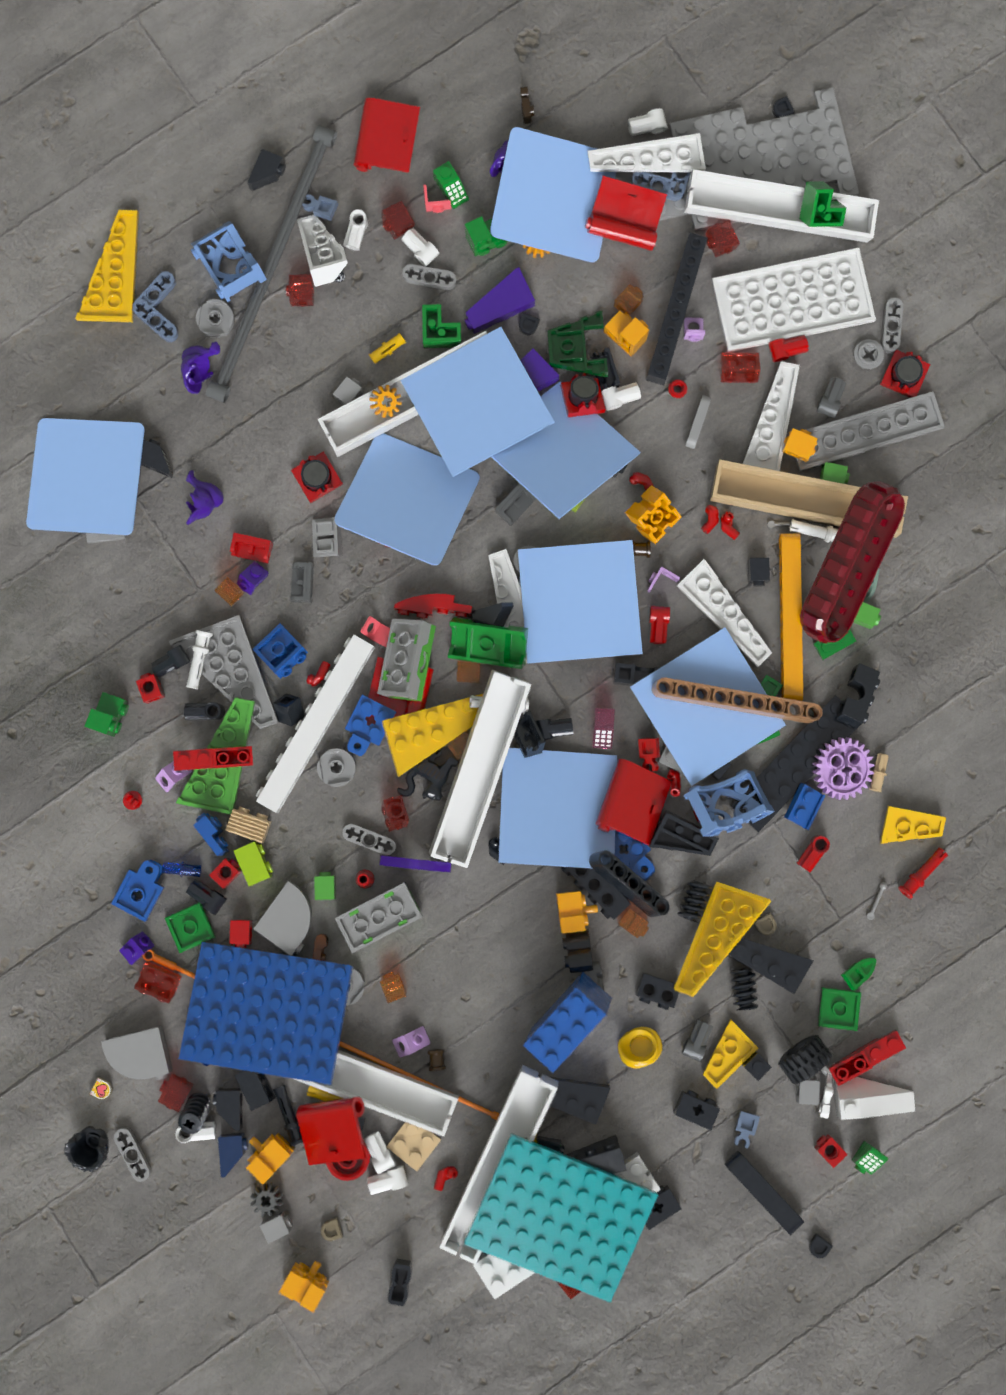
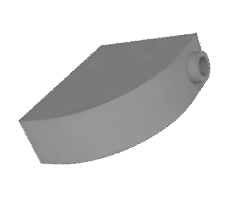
(287, 919)
(139, 1054)

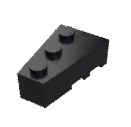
(682, 835)

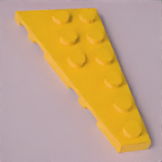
(113, 280)
(426, 731)
(723, 924)

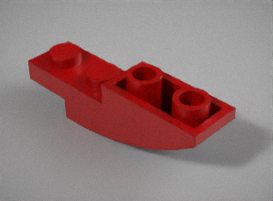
(426, 604)
(213, 758)
(866, 1057)

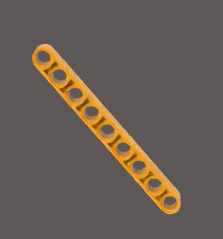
(790, 616)

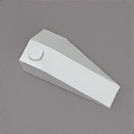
(323, 252)
(870, 1098)

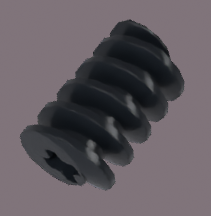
(694, 900)
(744, 989)
(194, 1113)

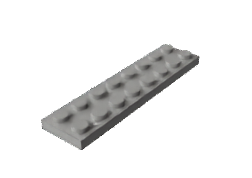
(874, 429)

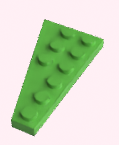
(218, 787)

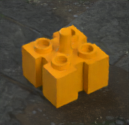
(653, 514)
(573, 911)
(268, 1156)
(305, 1285)

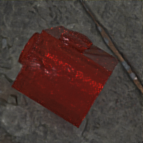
(397, 220)
(722, 238)
(300, 290)
(399, 817)
(174, 1092)

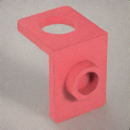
(436, 206)
(379, 632)

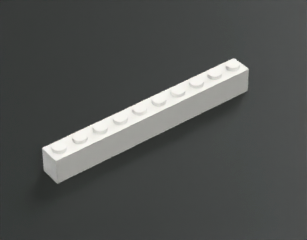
(315, 724)

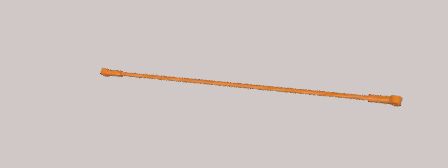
(173, 966)

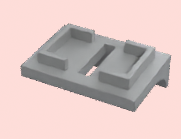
(330, 546)

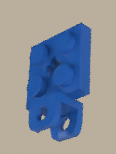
(358, 725)
(636, 857)
(145, 882)

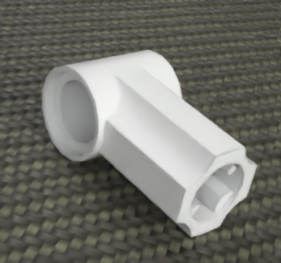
(652, 122)
(355, 231)
(424, 251)
(615, 397)
(207, 1131)
(381, 1156)
(392, 1179)

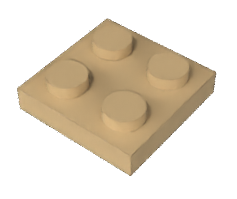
(413, 1144)

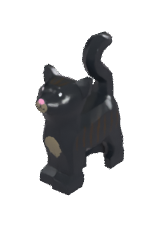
(431, 771)

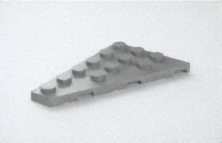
(233, 667)

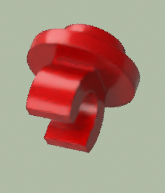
(132, 800)

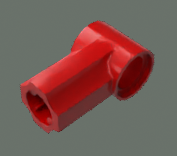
(783, 349)
(659, 620)
(812, 855)

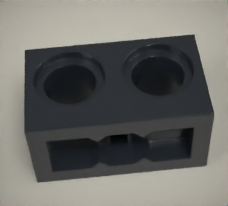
(660, 986)

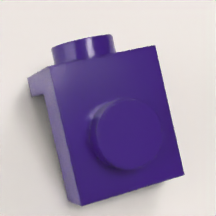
(252, 577)
(136, 947)

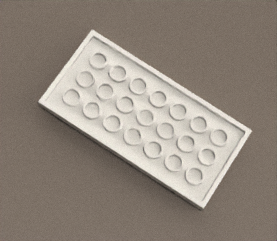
(793, 299)

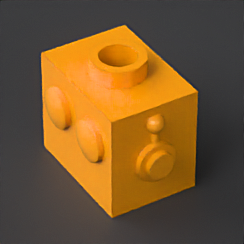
(800, 444)

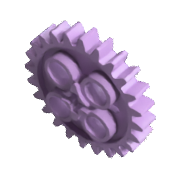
(843, 768)

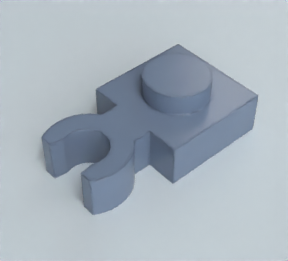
(322, 207)
(747, 1125)

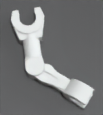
(824, 1106)

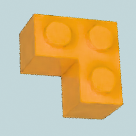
(627, 332)

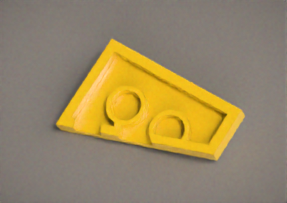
(908, 824)
(728, 1055)

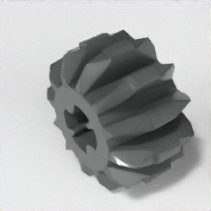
(274, 1203)

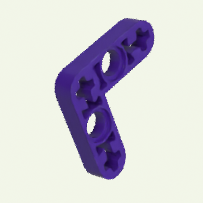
(415, 864)

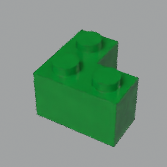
(819, 208)
(480, 238)
(437, 333)
(107, 715)

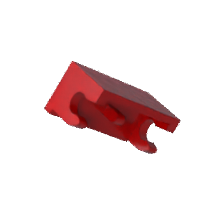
(251, 548)

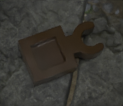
(527, 109)

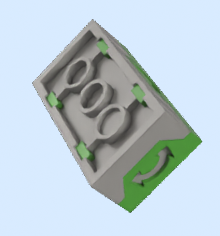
(406, 659)
(378, 917)

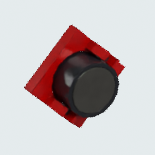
(908, 371)
(582, 396)
(316, 475)

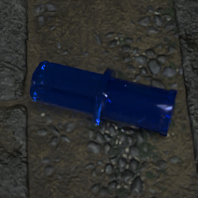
(181, 869)

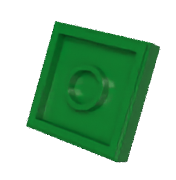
(190, 927)
(839, 1009)

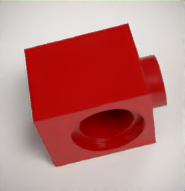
(156, 694)
(218, 876)
(240, 933)
(836, 1156)

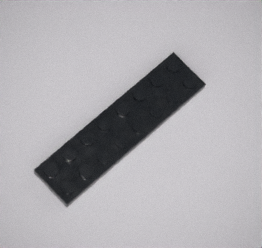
(796, 761)

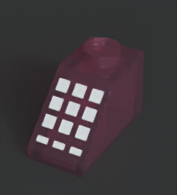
(603, 728)

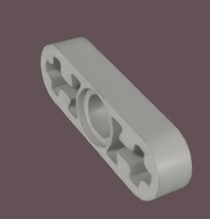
(415, 278)
(898, 320)
(698, 421)
(353, 839)
(144, 1164)

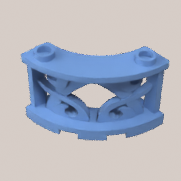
(231, 282)
(709, 816)

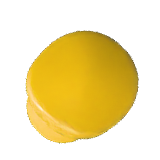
(640, 1047)

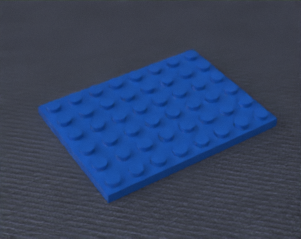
(266, 1013)

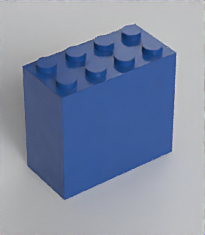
(568, 1022)

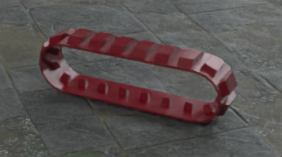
(852, 562)

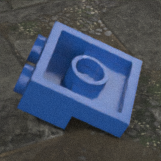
(280, 651)
(209, 829)

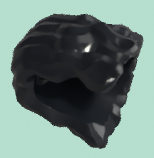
(87, 1149)

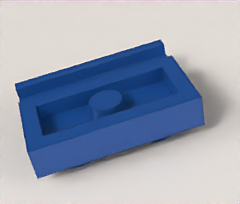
(804, 806)

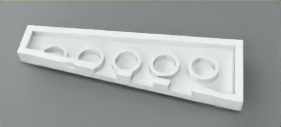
(660, 155)
(768, 439)
(507, 587)
(715, 602)

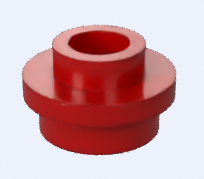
(677, 383)

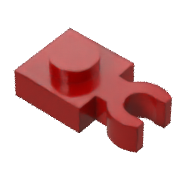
(649, 750)

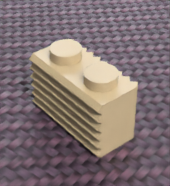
(248, 825)

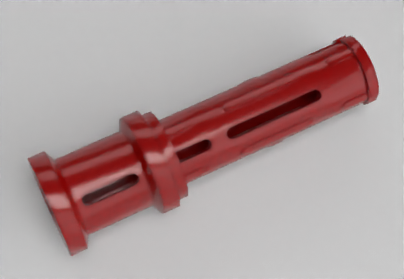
(917, 879)

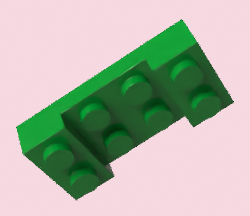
(488, 643)

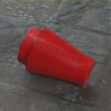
(370, 879)

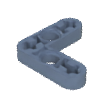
(668, 184)
(151, 304)

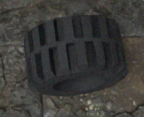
(805, 1059)

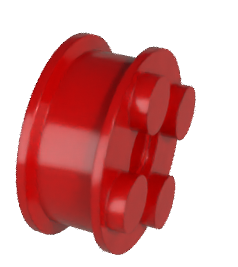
(349, 1170)

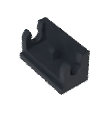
(612, 379)
(529, 736)
(255, 1088)

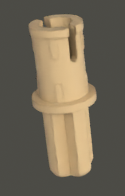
(879, 772)

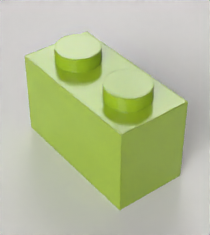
(253, 863)

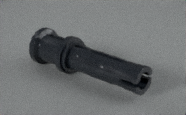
(292, 1125)

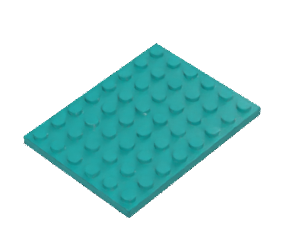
(560, 1218)

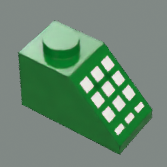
(450, 184)
(868, 1158)

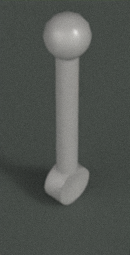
(771, 524)
(870, 915)

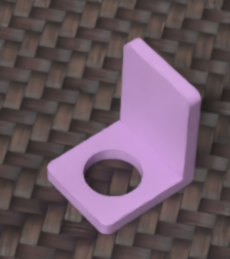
(693, 335)
(654, 577)
(171, 776)
(412, 1041)

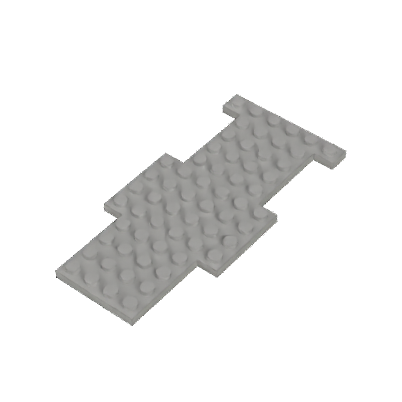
(775, 150)

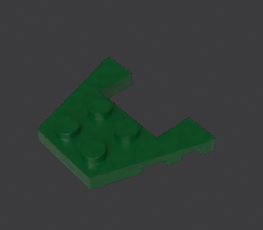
(568, 346)

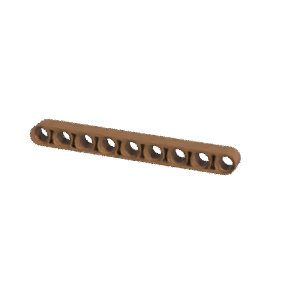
(746, 700)

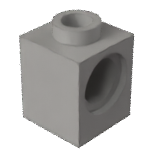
(348, 391)
(808, 1091)
(276, 1227)

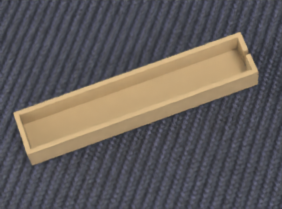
(784, 493)

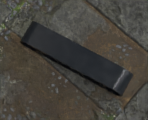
(621, 880)
(764, 1193)

